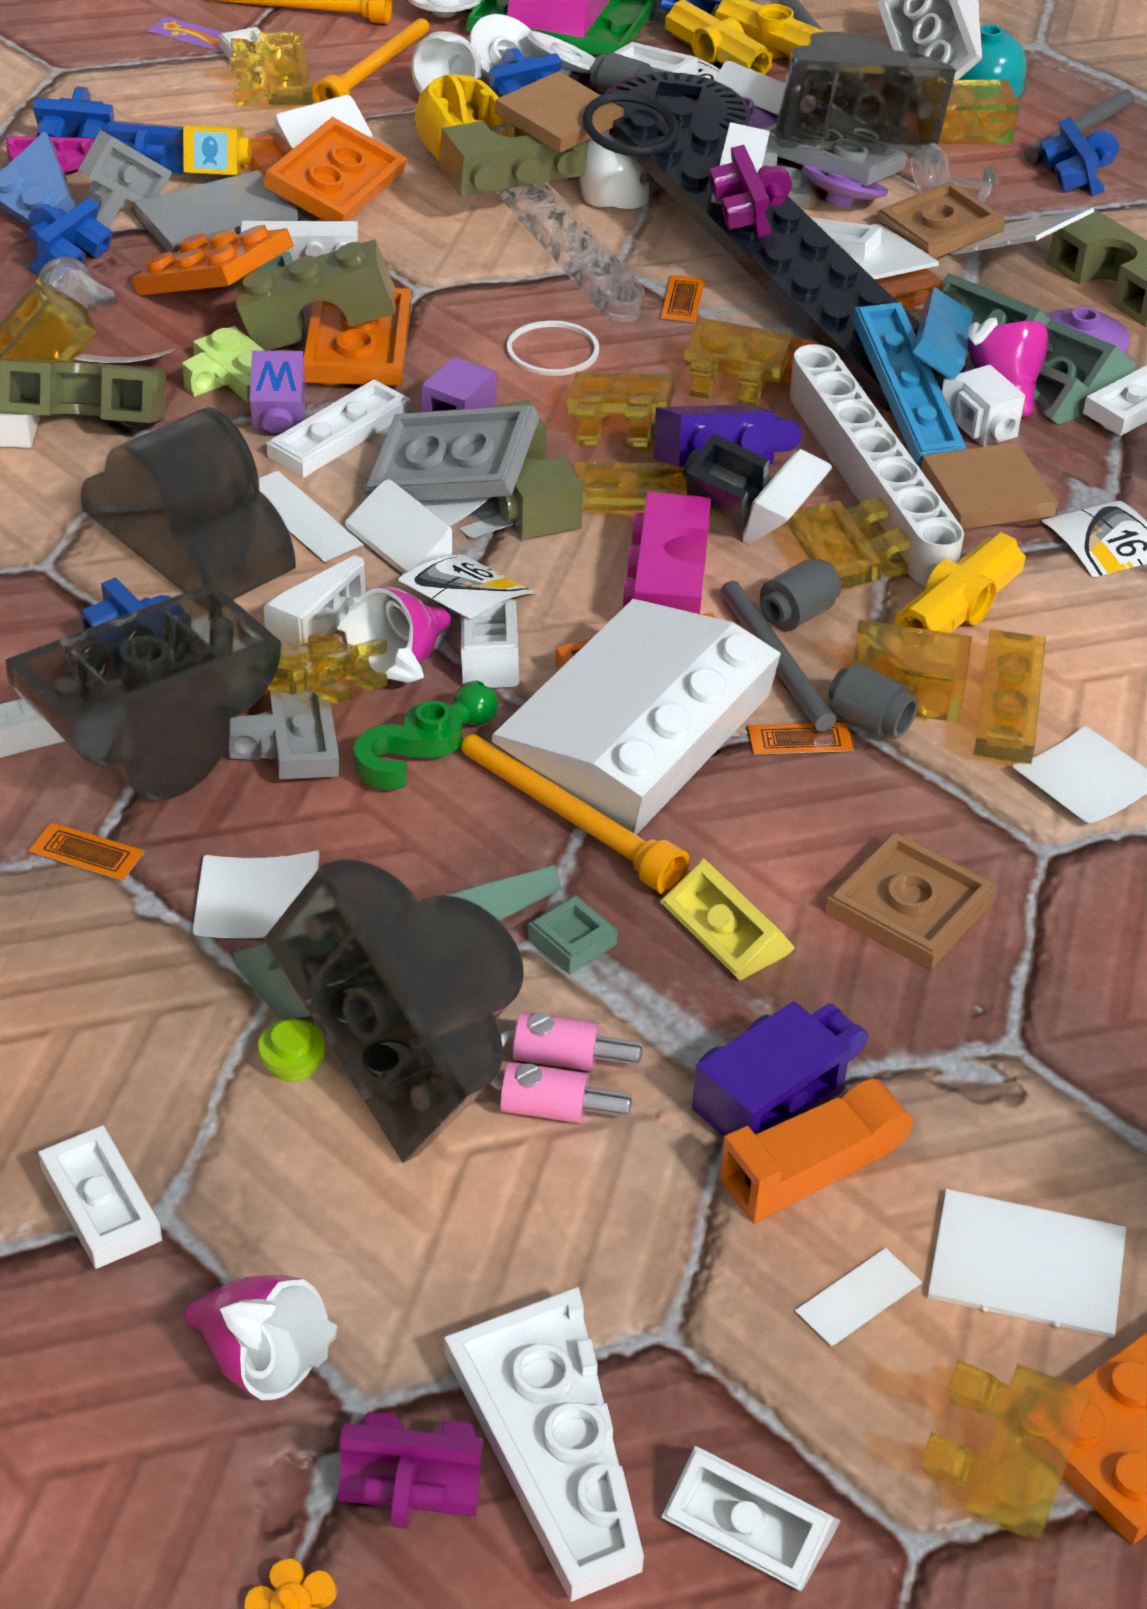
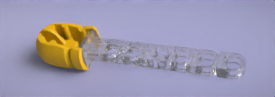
(466, 100)

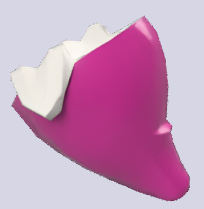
(1013, 350)
(398, 619)
(264, 1332)

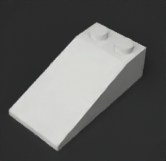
(935, 29)

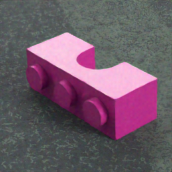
(670, 552)

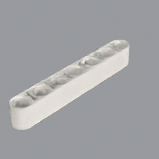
(873, 458)

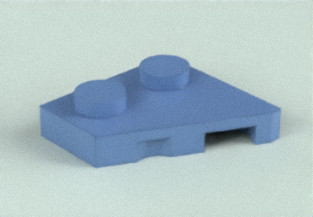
(34, 180)

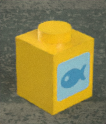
(215, 149)

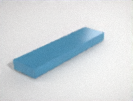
(943, 334)
(907, 381)

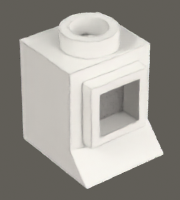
(984, 405)

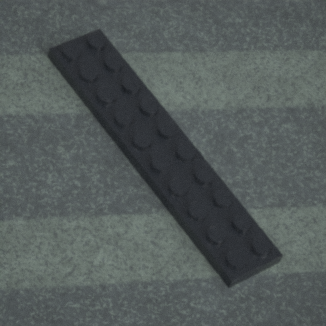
(794, 264)

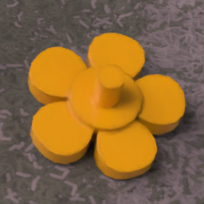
(292, 1589)

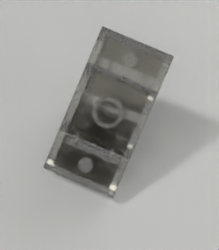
(862, 95)
(192, 506)
(152, 687)
(401, 993)

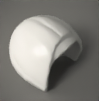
(443, 55)

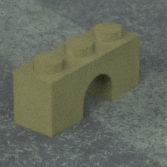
(484, 161)
(1104, 250)
(349, 278)
(82, 388)
(546, 492)

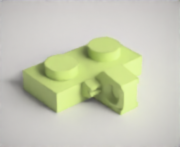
(220, 361)

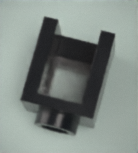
(728, 476)

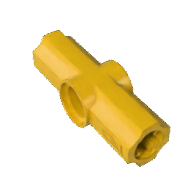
(769, 25)
(715, 38)
(964, 588)

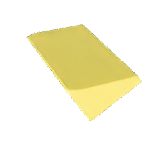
(726, 922)

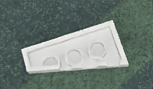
(553, 1435)

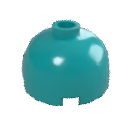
(1001, 59)

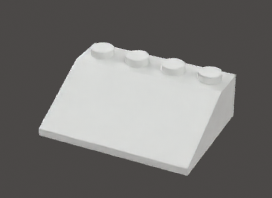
(641, 708)

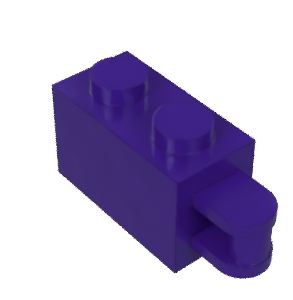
(688, 428)
(776, 1068)

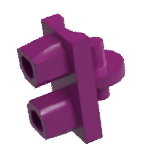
(748, 193)
(410, 1467)

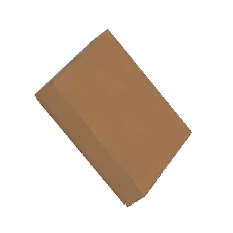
(554, 111)
(941, 219)
(989, 485)
(911, 900)

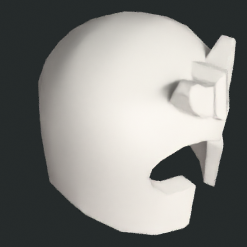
(613, 178)

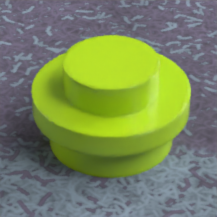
(292, 1049)

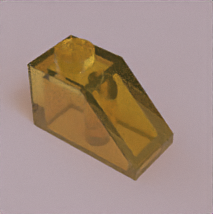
(46, 326)
(924, 660)

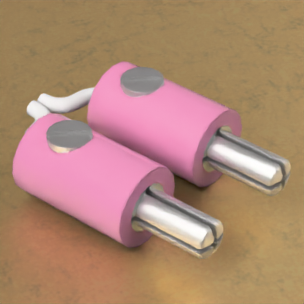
(560, 1092)

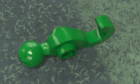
(428, 732)

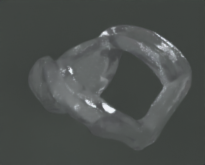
(932, 169)
(77, 282)

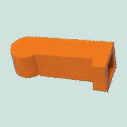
(812, 1149)

